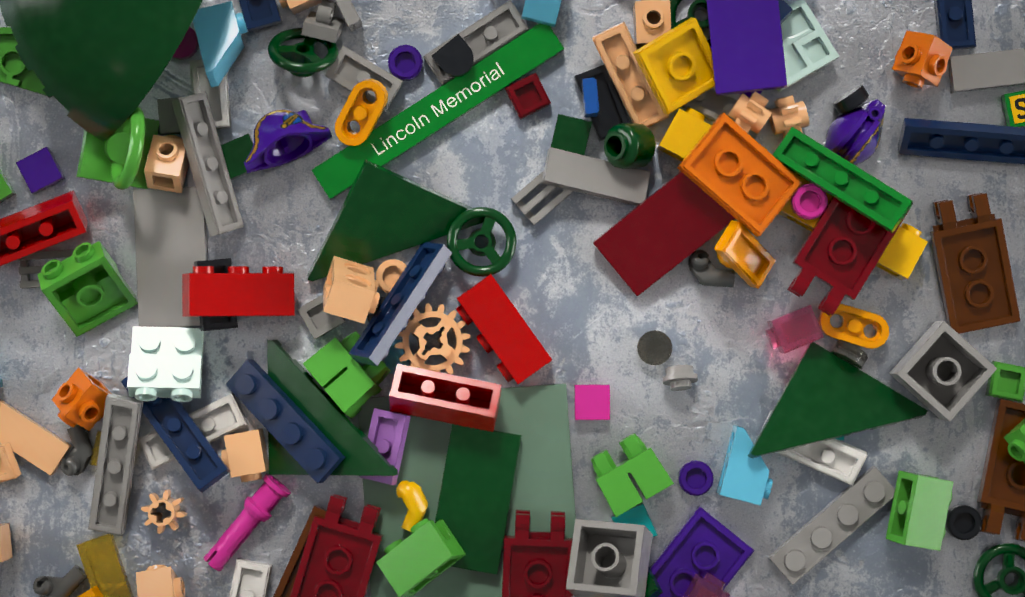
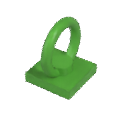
(122, 155)

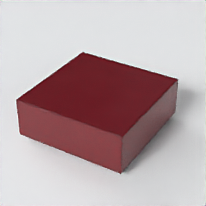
(527, 96)

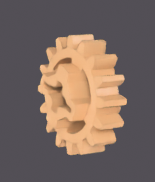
(445, 351)

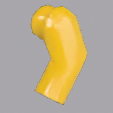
(415, 502)

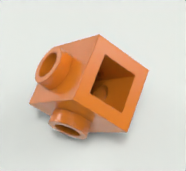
(921, 59)
(81, 400)

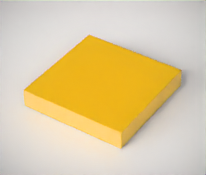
(678, 65)

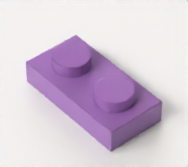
(388, 434)

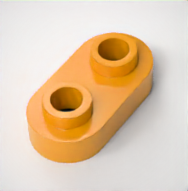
(361, 110)
(853, 327)

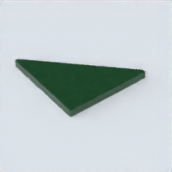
(385, 217)
(829, 401)
(360, 453)

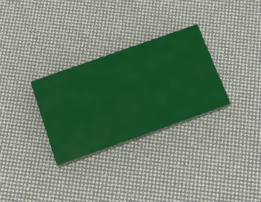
(478, 493)

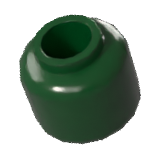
(629, 145)

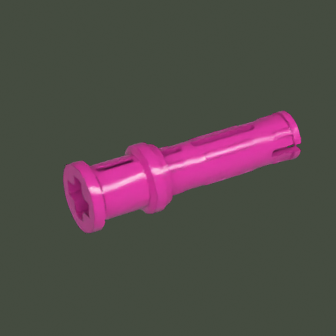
(256, 509)

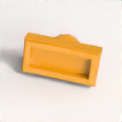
(744, 254)

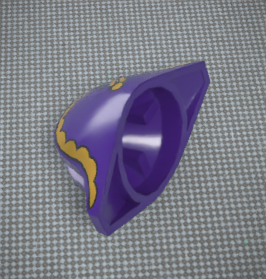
(857, 132)
(282, 138)

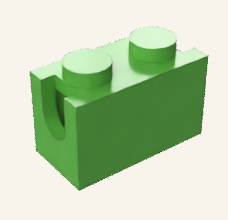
(919, 510)
(420, 557)

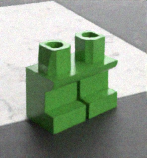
(344, 377)
(642, 465)

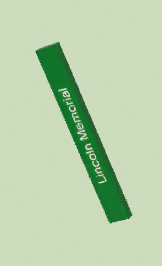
(440, 108)

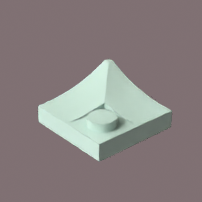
(804, 44)

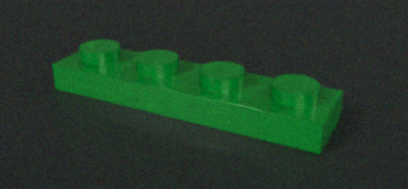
(843, 180)

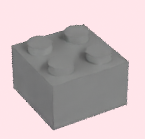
(943, 370)
(609, 559)

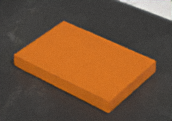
(740, 174)

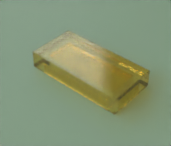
(104, 566)

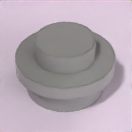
(680, 377)

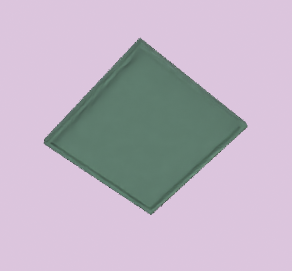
(540, 481)

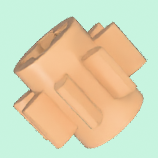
(750, 112)
(788, 115)
(171, 505)

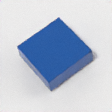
(590, 97)

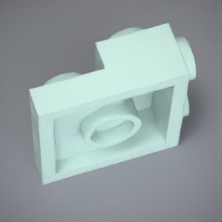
(166, 363)

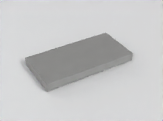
(167, 243)

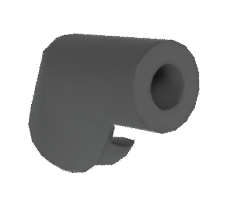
(706, 272)
(80, 453)
(59, 586)

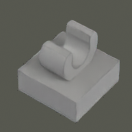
(323, 23)

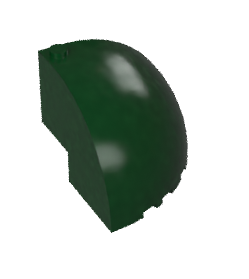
(98, 52)

